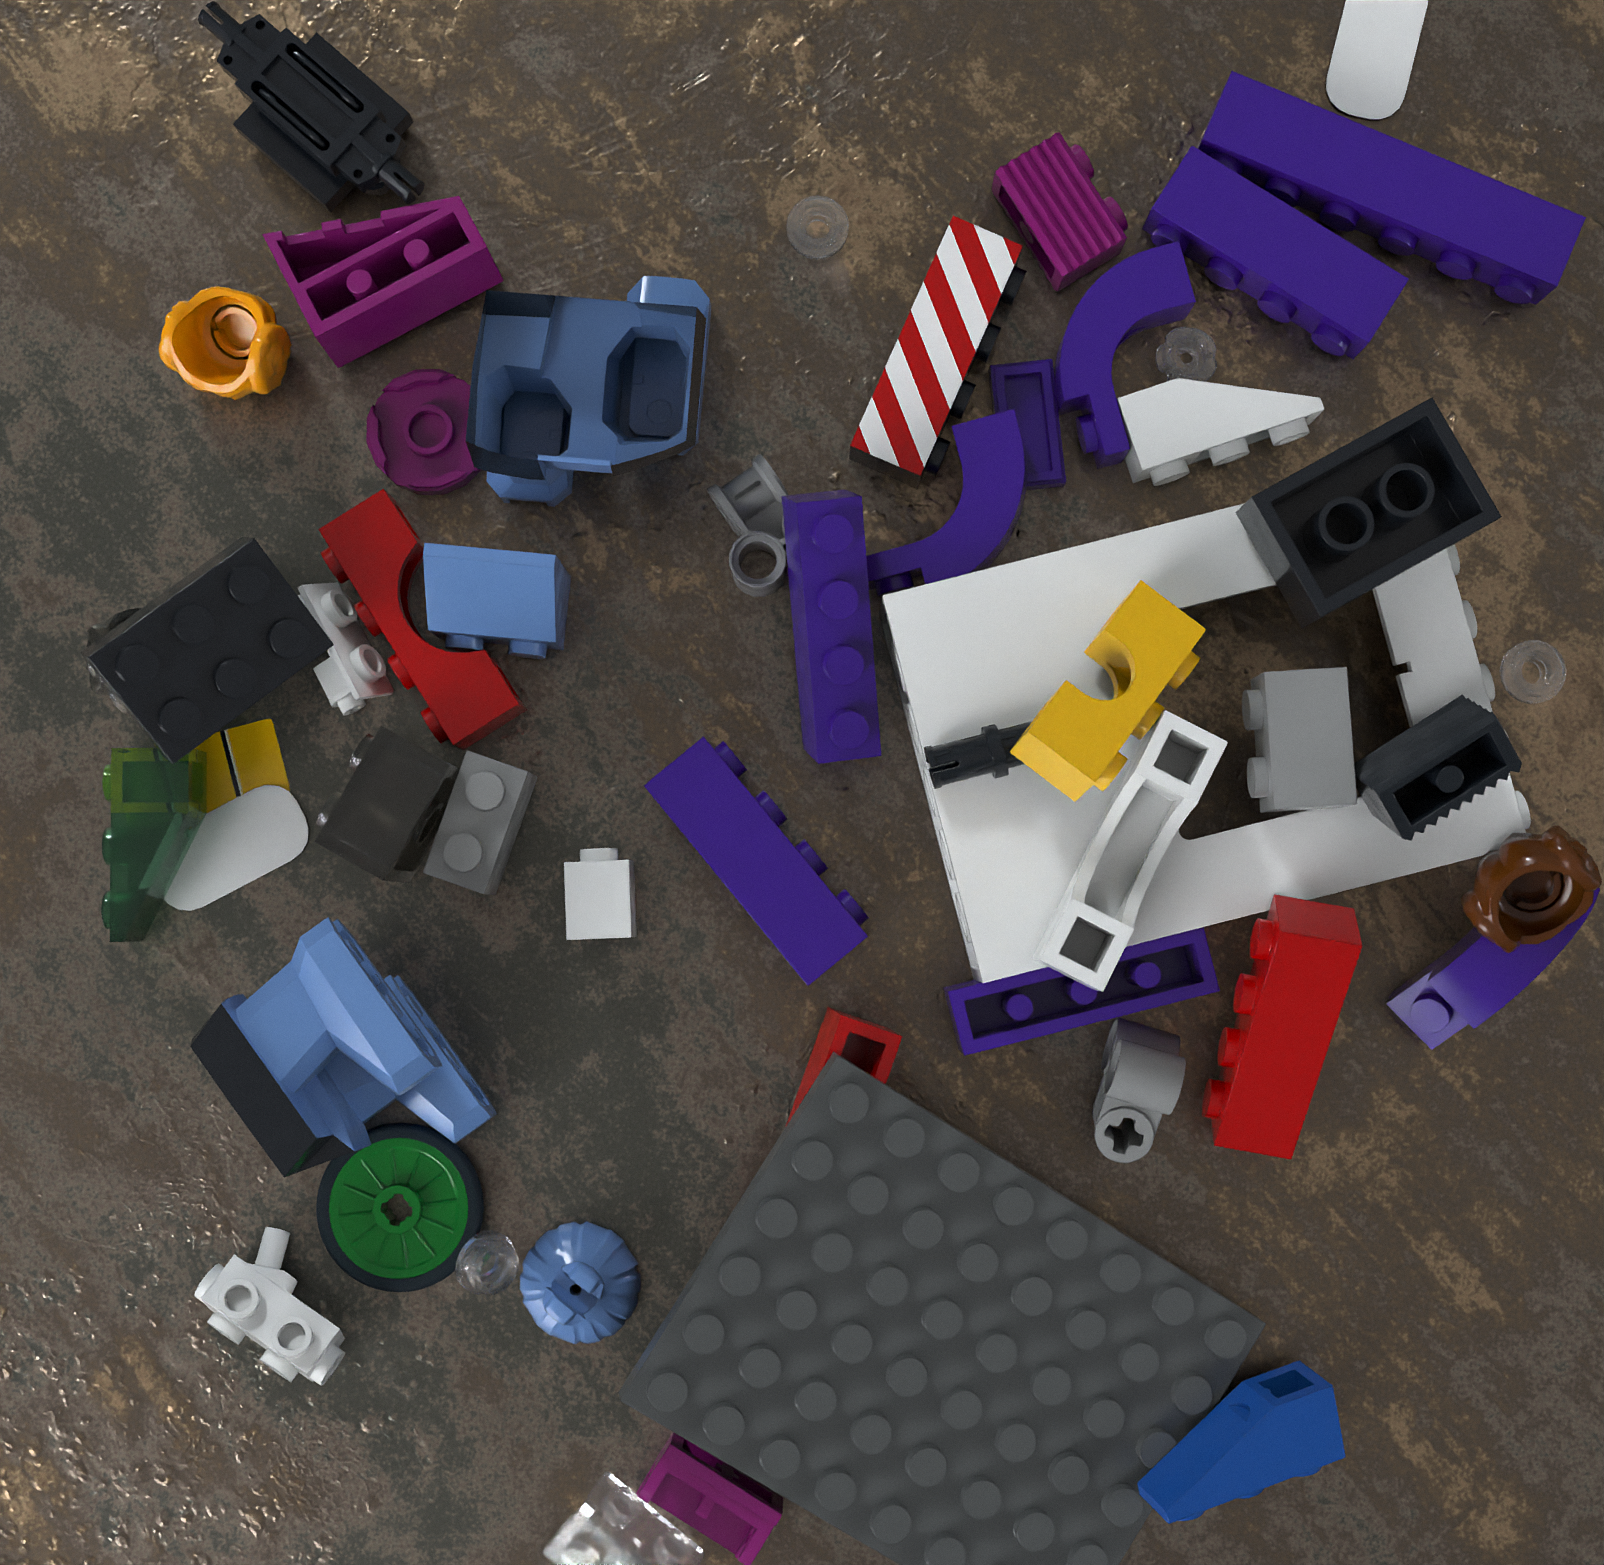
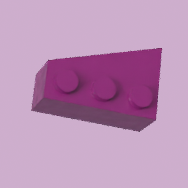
(384, 273)

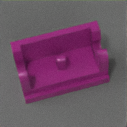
(712, 1497)

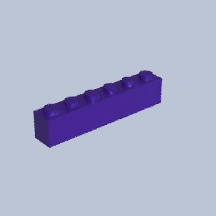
(1392, 191)

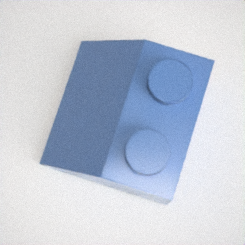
(496, 599)

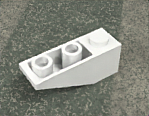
(1203, 420)

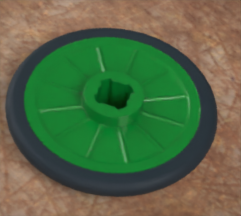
(365, 1233)

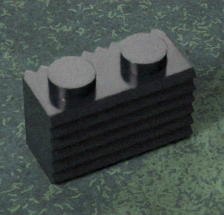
(1435, 767)

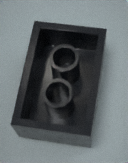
(1367, 512)
(208, 648)

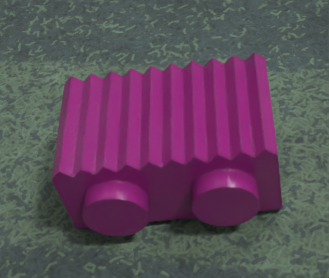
(1060, 210)

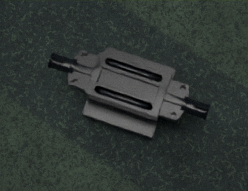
(313, 111)

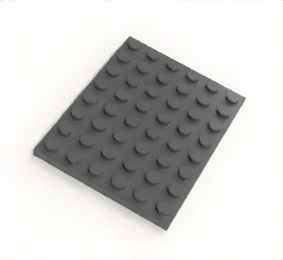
(936, 1343)

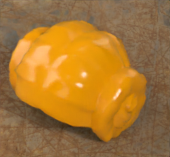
(225, 343)

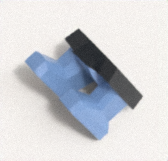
(585, 385)
(331, 1051)

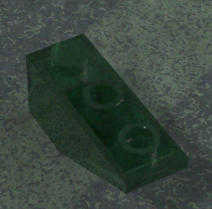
(151, 830)

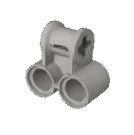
(754, 512)
(1138, 1083)

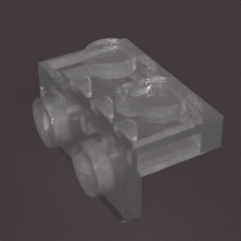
(619, 1530)

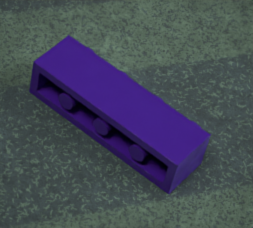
(1274, 255)
(832, 625)
(756, 860)
(1050, 1002)

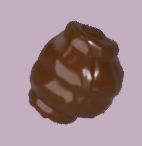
(1531, 888)

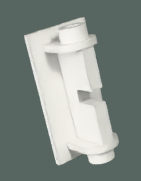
(354, 666)

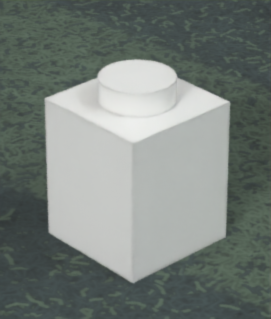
(600, 896)

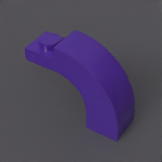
(1125, 300)
(983, 519)
(1473, 982)

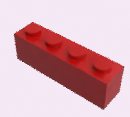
(1282, 1025)

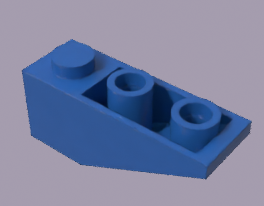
(1254, 1438)

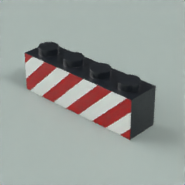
(935, 353)

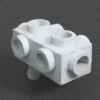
(260, 1305)

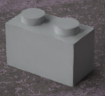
(1300, 740)
(480, 824)

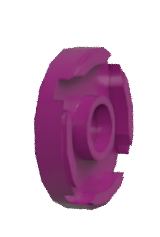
(421, 432)

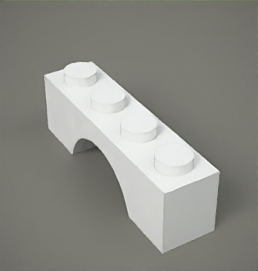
(1126, 850)

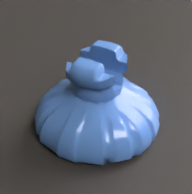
(594, 1261)

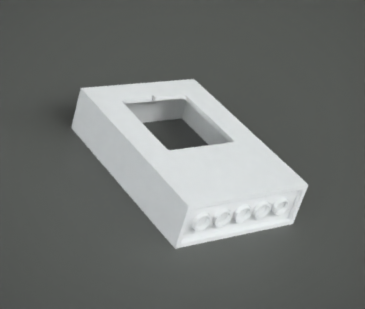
(1012, 634)

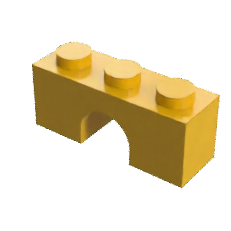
(1079, 737)

